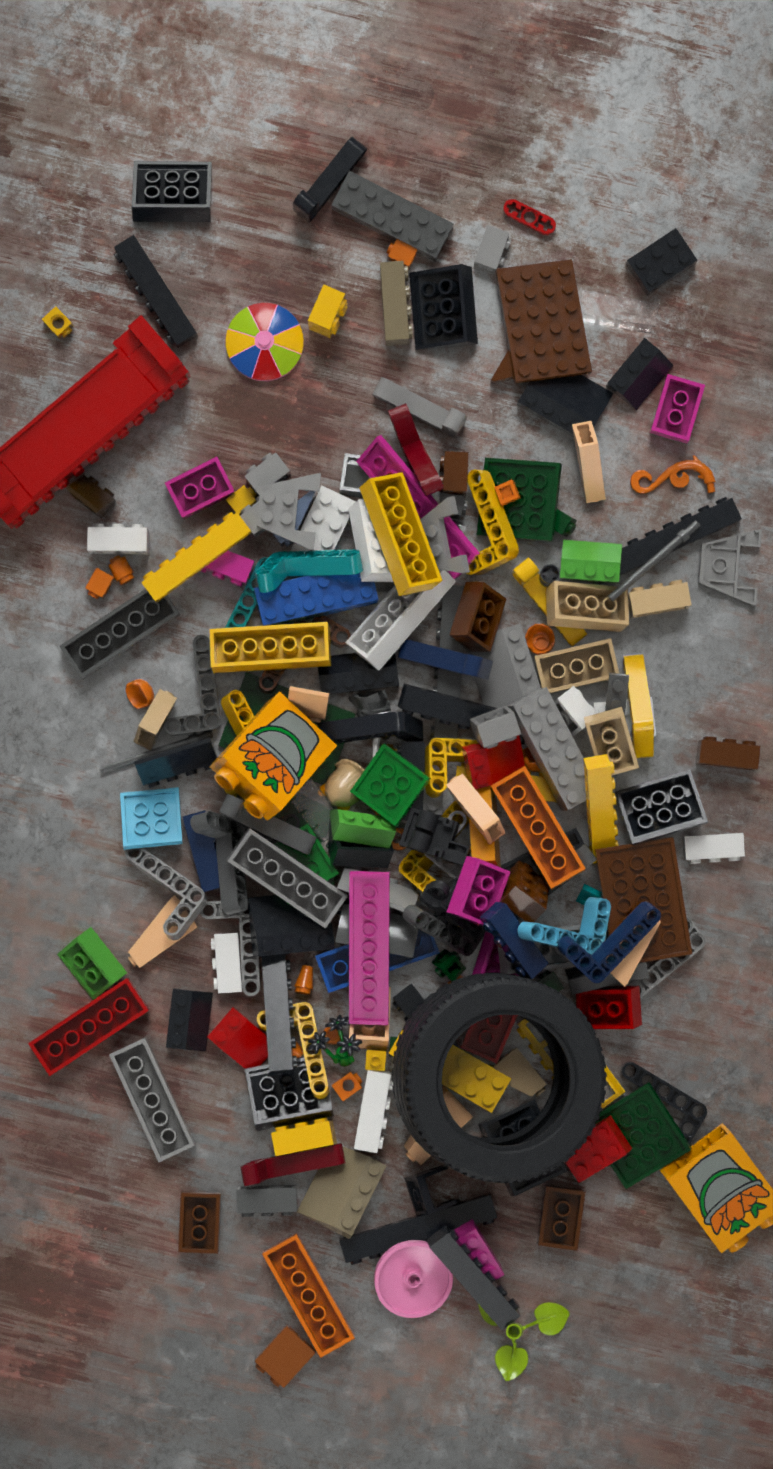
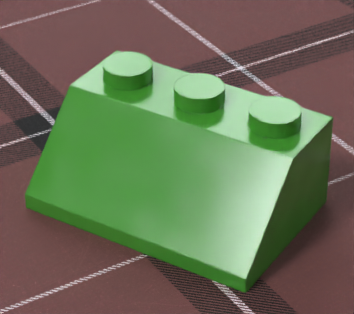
(591, 561)
(361, 828)
(92, 963)

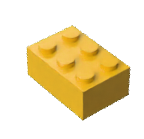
(327, 311)
(303, 1136)

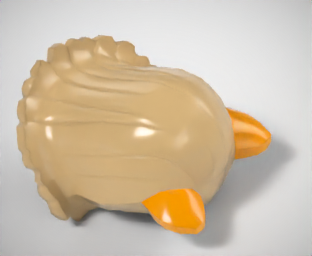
(341, 782)

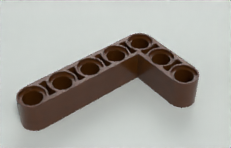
(335, 629)

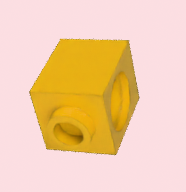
(54, 315)
(241, 499)
(375, 1060)

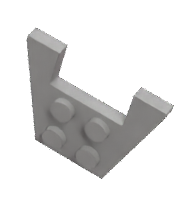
(279, 508)
(436, 535)
(721, 563)

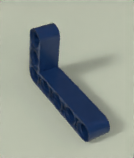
(446, 659)
(612, 946)

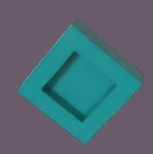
(587, 892)

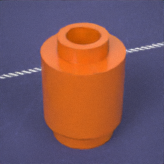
(121, 569)

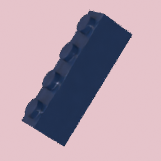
(204, 855)
(522, 953)

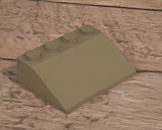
(342, 1192)

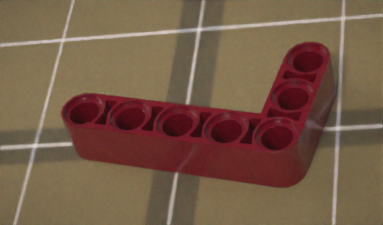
(414, 450)
(276, 1166)

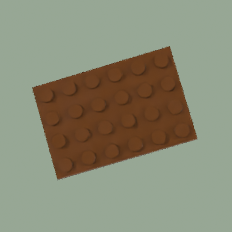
(543, 321)
(649, 874)

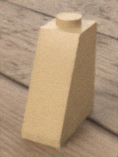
(154, 719)
(521, 1072)

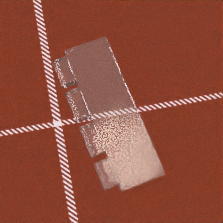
(617, 308)
(317, 807)

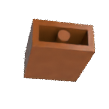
(284, 1356)

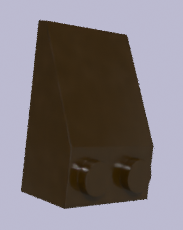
(91, 495)

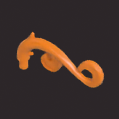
(695, 464)

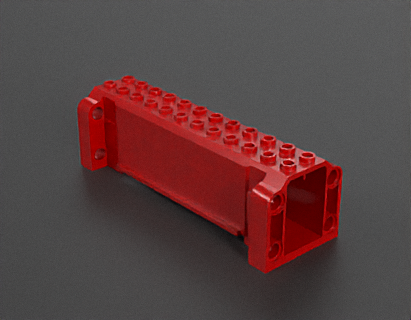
(87, 420)

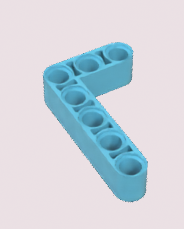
(591, 933)

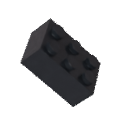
(661, 261)

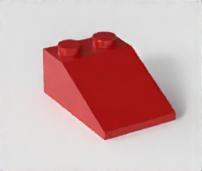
(490, 765)
(240, 1039)

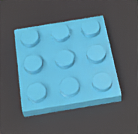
(151, 818)

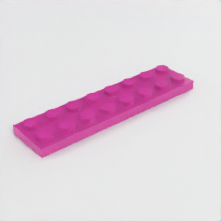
(382, 460)
(369, 947)

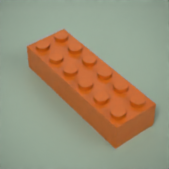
(538, 828)
(308, 1295)

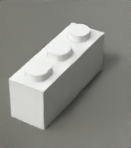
(713, 847)
(227, 962)

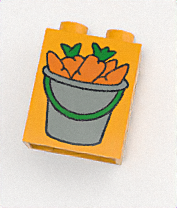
(272, 757)
(722, 1189)

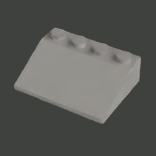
(512, 669)
(399, 896)

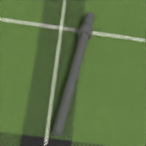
(682, 536)
(130, 760)

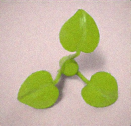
(513, 1360)

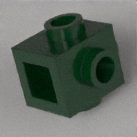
(448, 965)

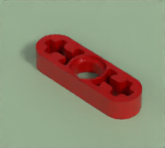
(514, 214)

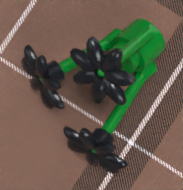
(343, 1054)

